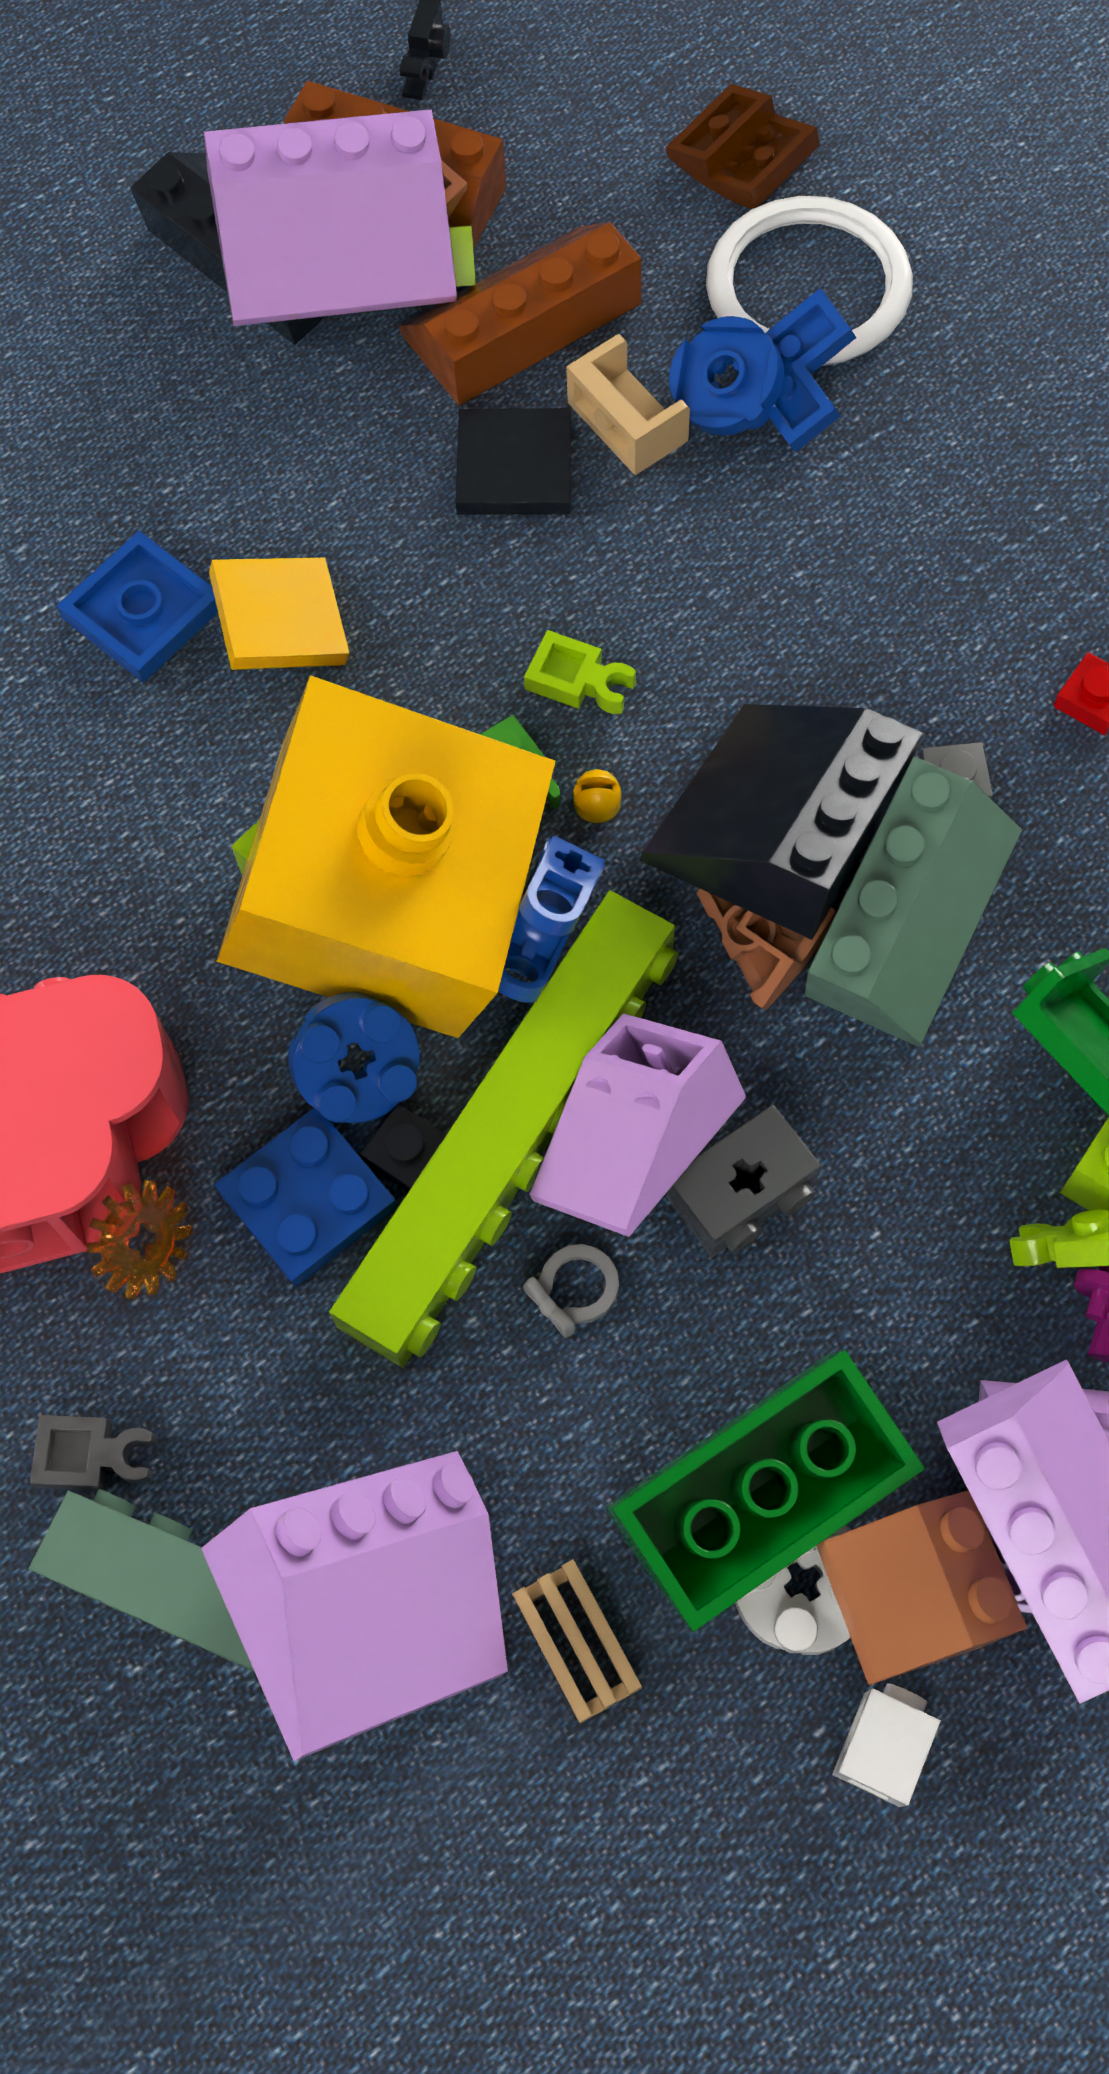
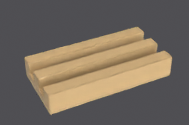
(547, 1586)

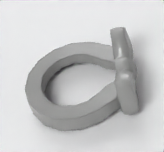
(566, 1318)

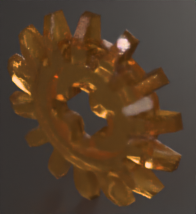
(124, 1223)

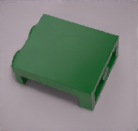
(1072, 1019)

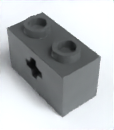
(758, 1151)

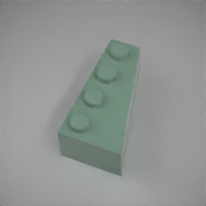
(139, 1570)

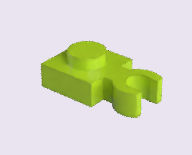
(572, 669)
(1077, 1244)

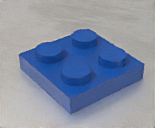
(140, 606)
(306, 1196)

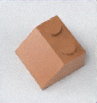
(920, 1587)

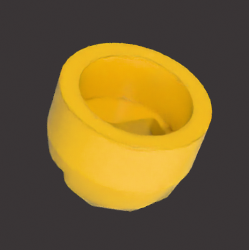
(597, 803)

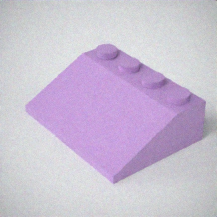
(331, 216)
(364, 1599)

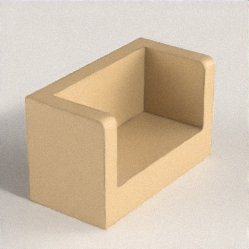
(622, 409)

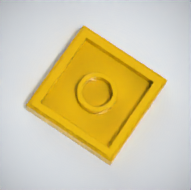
(278, 613)

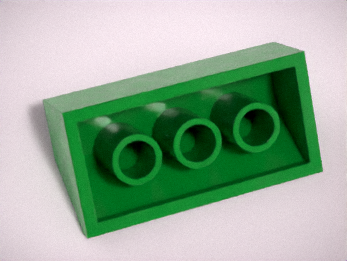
(764, 1489)

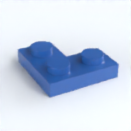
(806, 342)

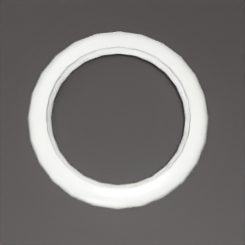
(829, 213)

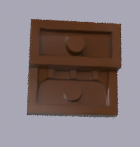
(742, 146)

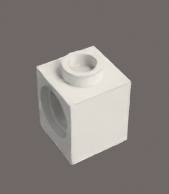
(887, 1744)

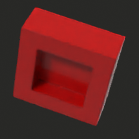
(1087, 694)

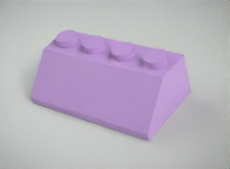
(1043, 1490)

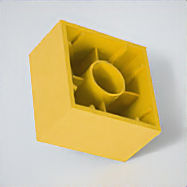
(388, 859)

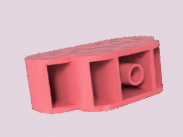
(81, 1102)

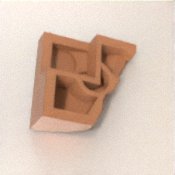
(763, 950)

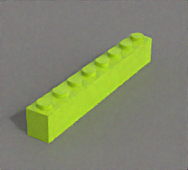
(501, 1134)

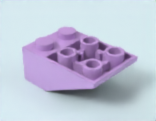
(635, 1122)

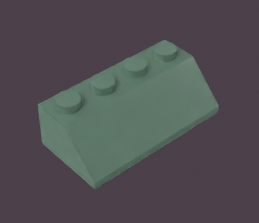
(913, 903)

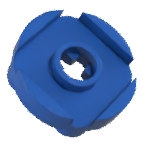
(748, 399)
(322, 1041)

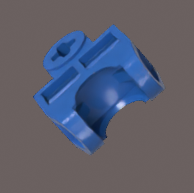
(548, 915)

